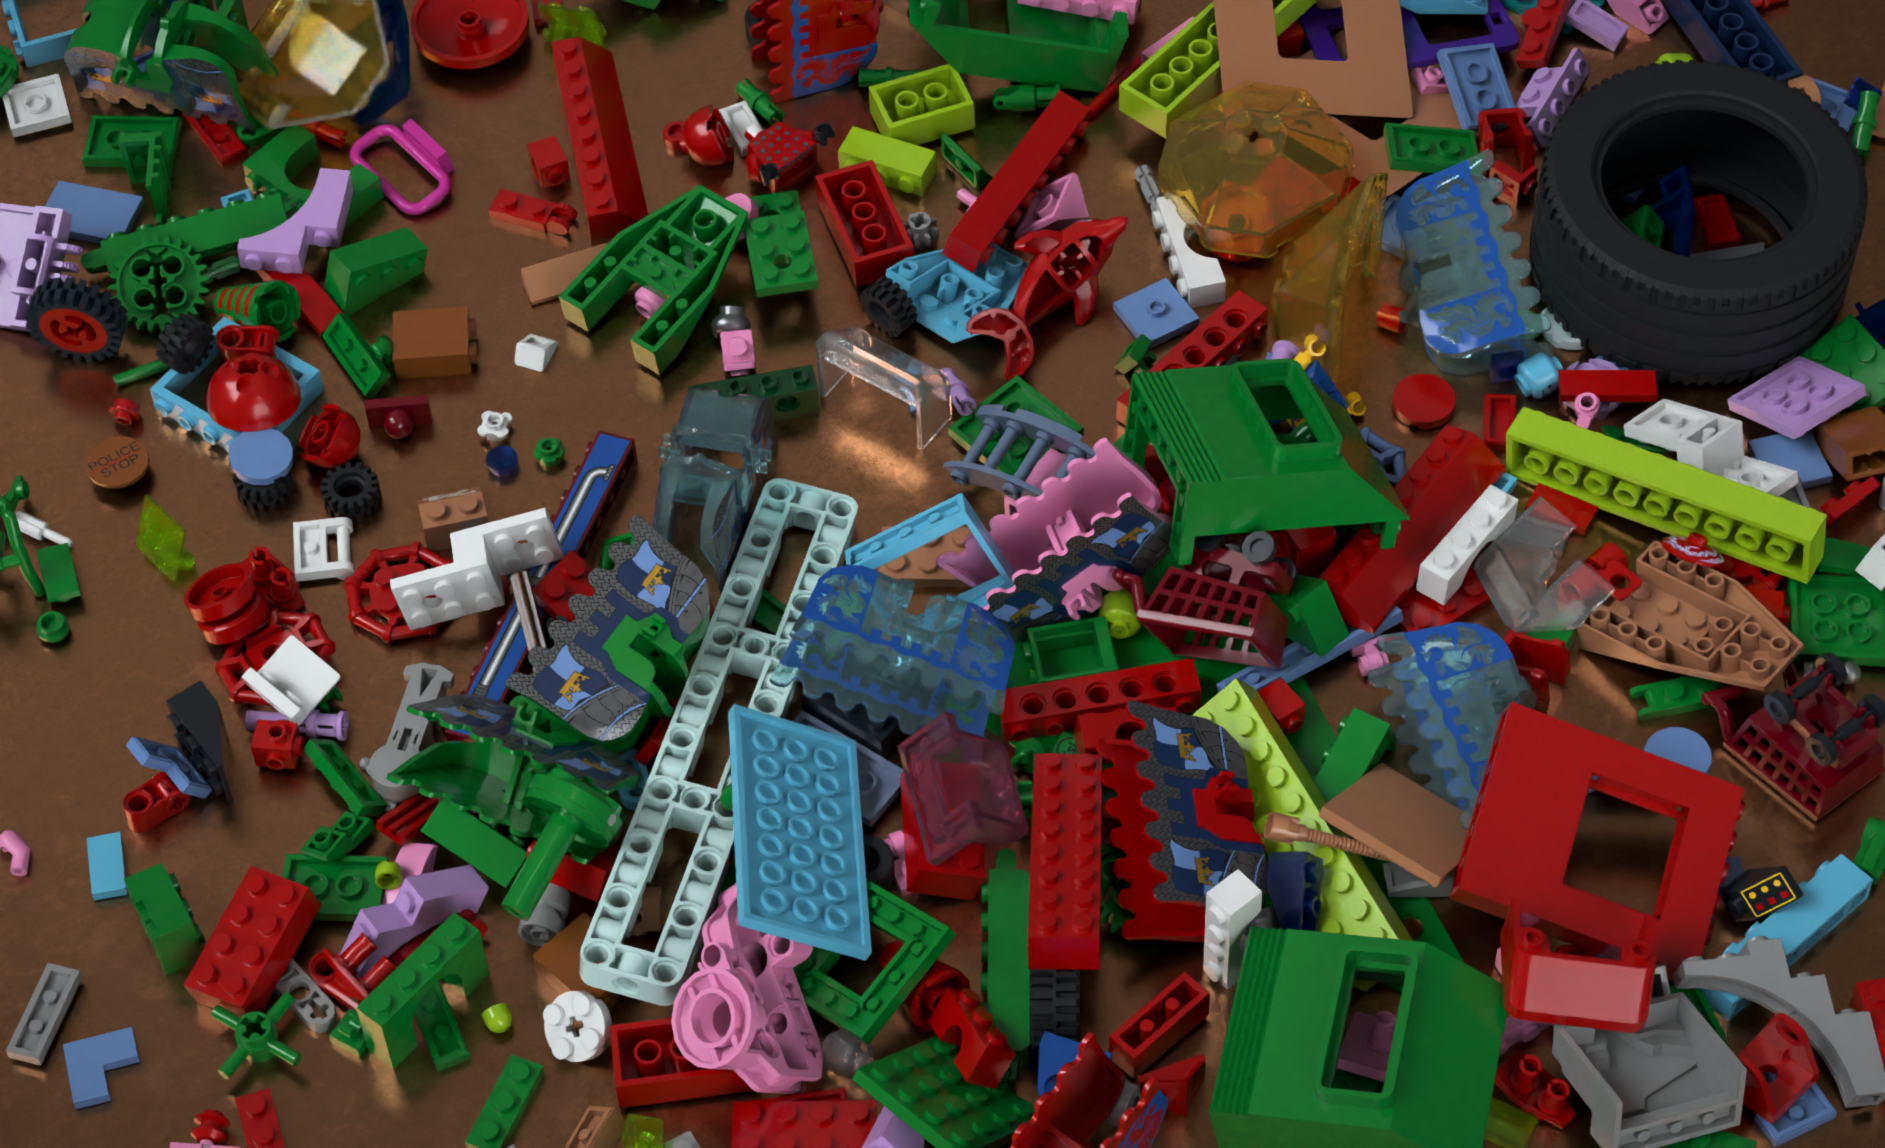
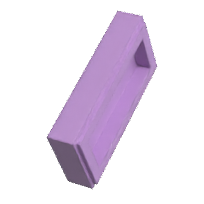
(1596, 23)

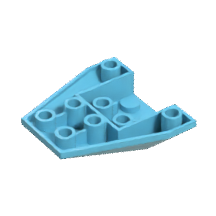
(951, 294)

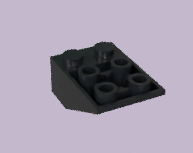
(202, 732)

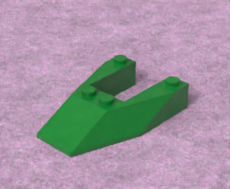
(673, 254)

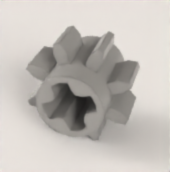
(921, 229)

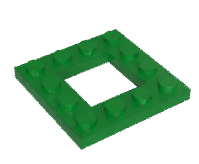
(866, 1015)

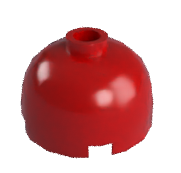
(706, 137)
(330, 438)

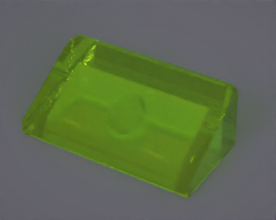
(1509, 1125)
(643, 1132)

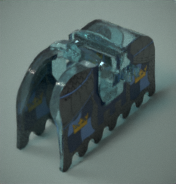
(729, 494)

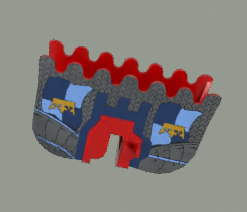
(1181, 820)

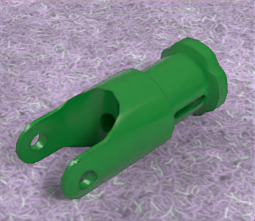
(1024, 97)

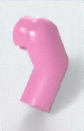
(20, 851)

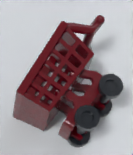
(1180, 593)
(1835, 761)

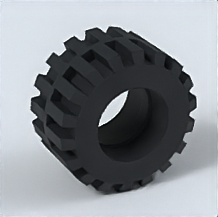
(1054, 1004)

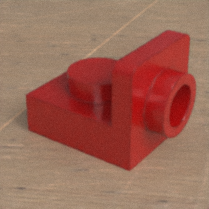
(1515, 185)

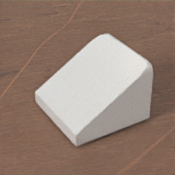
(534, 352)

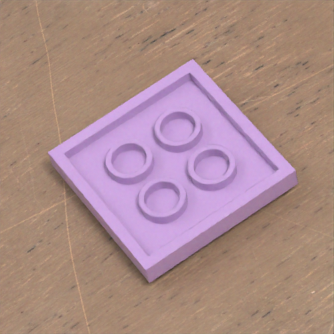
(1796, 397)

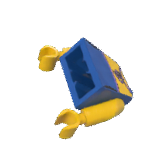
(1318, 375)

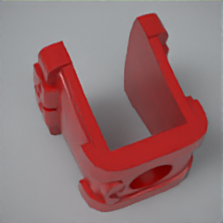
(1514, 135)
(1540, 660)

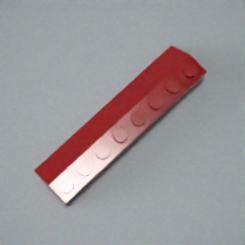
(599, 136)
(1436, 495)

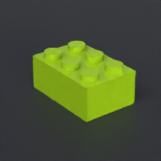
(922, 106)

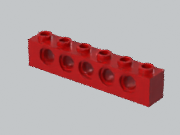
(1213, 341)
(1083, 692)

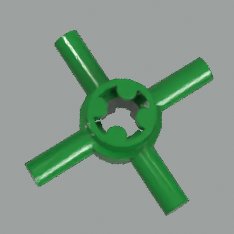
(248, 1033)

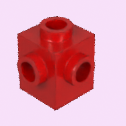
(277, 744)

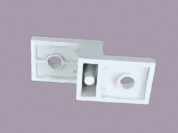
(1709, 444)
(474, 577)

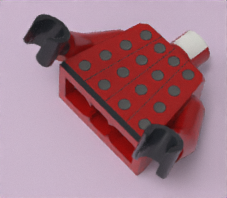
(783, 152)

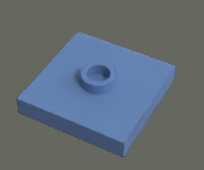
(1156, 312)

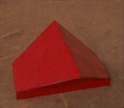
(1178, 1082)

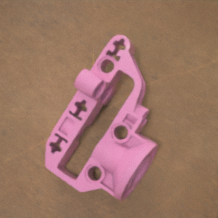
(745, 1017)

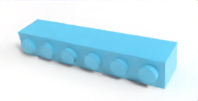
(1801, 924)

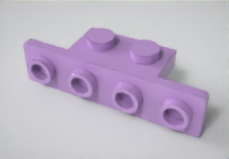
(1551, 93)

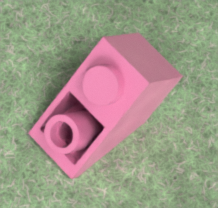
(1642, 14)

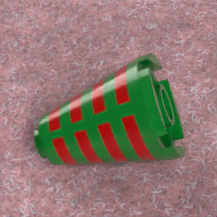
(260, 304)

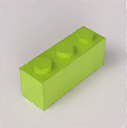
(898, 162)

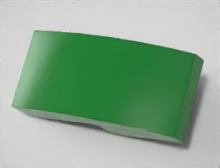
(1842, 557)
(58, 573)
(340, 839)

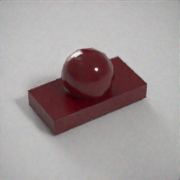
(398, 414)

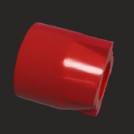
(1389, 319)

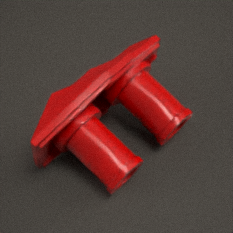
(274, 580)
(345, 964)
(1535, 1089)

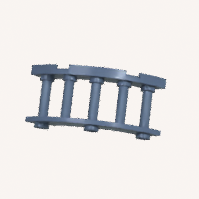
(1012, 425)

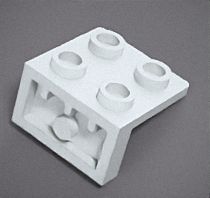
(293, 680)

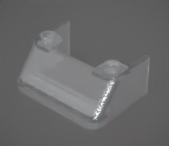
(889, 370)
(1520, 561)

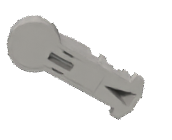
(409, 732)

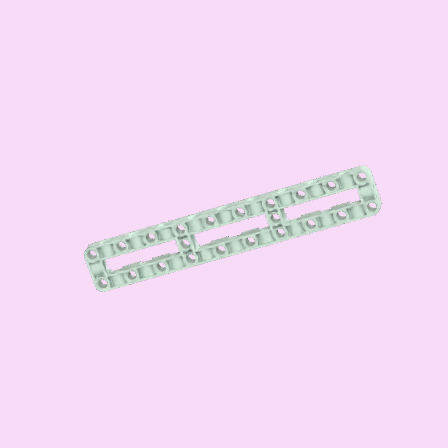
(668, 796)

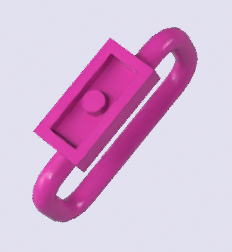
(422, 149)

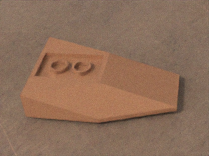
(1692, 625)

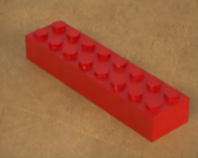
(1065, 862)

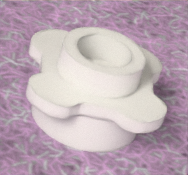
(499, 430)

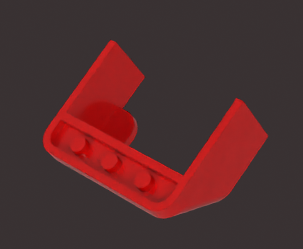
(1576, 987)

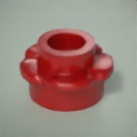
(125, 411)

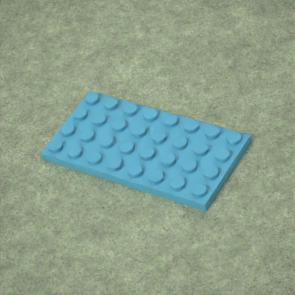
(798, 833)

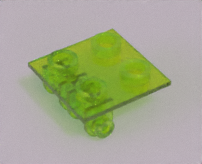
(564, 21)
(163, 540)

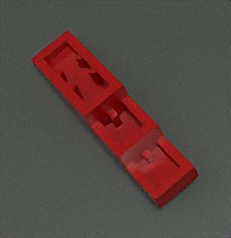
(315, 303)

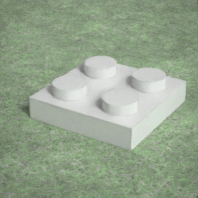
(36, 105)

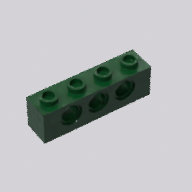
(790, 390)

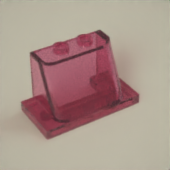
(960, 789)

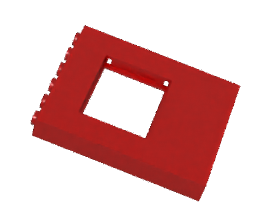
(1531, 817)

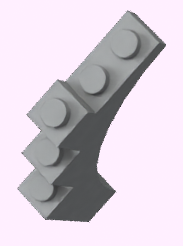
(1841, 1038)

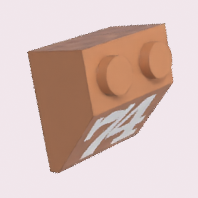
(450, 513)

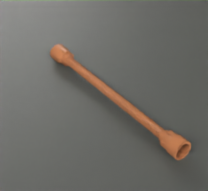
(1287, 829)

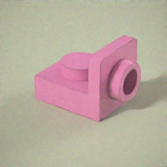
(737, 351)

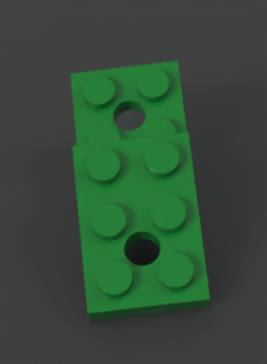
(779, 246)

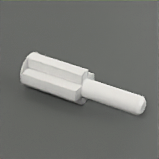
(39, 529)

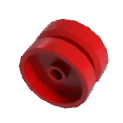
(226, 603)

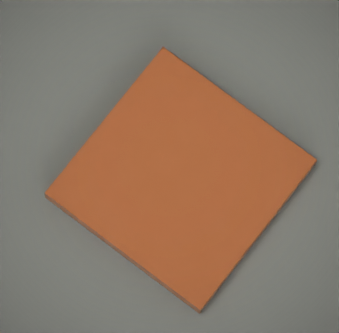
(1400, 823)

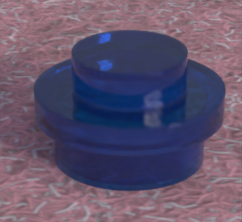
(502, 460)

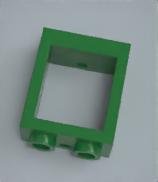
(1069, 635)

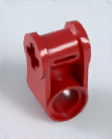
(247, 340)
(153, 803)

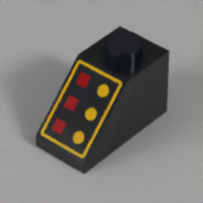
(1760, 893)

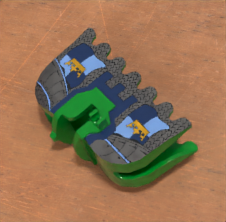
(186, 64)
(602, 661)
(499, 765)

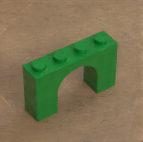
(289, 153)
(387, 1013)

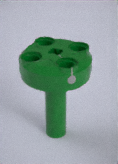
(570, 813)

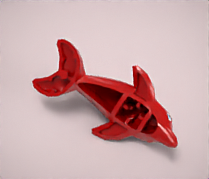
(1061, 270)

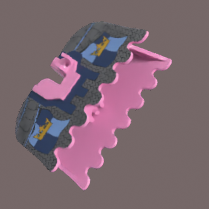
(1070, 542)

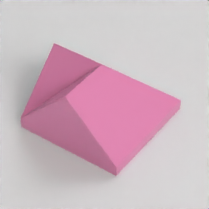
(1054, 207)

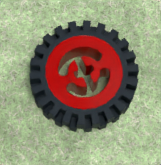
(76, 319)

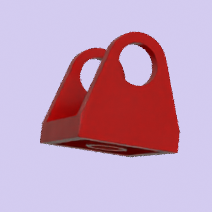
(1787, 1059)

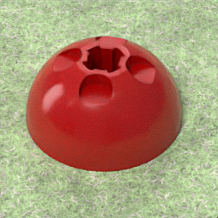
(252, 393)

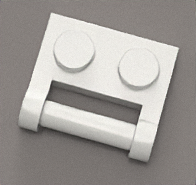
(312, 549)

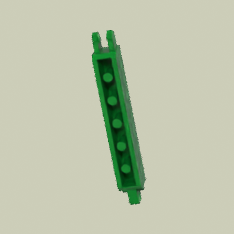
(208, 231)
(1007, 956)

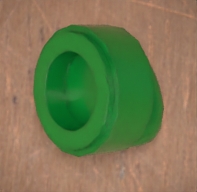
(1025, 754)

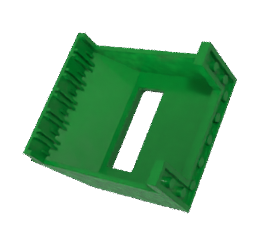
(1038, 47)
(1234, 470)
(1290, 1032)

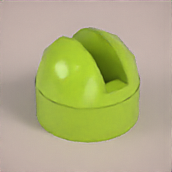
(388, 882)
(497, 1018)

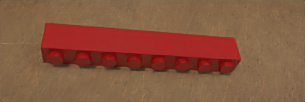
(1016, 181)

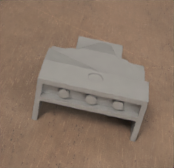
(1657, 1082)

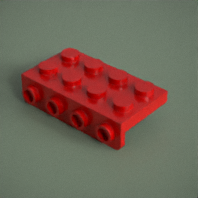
(802, 1123)

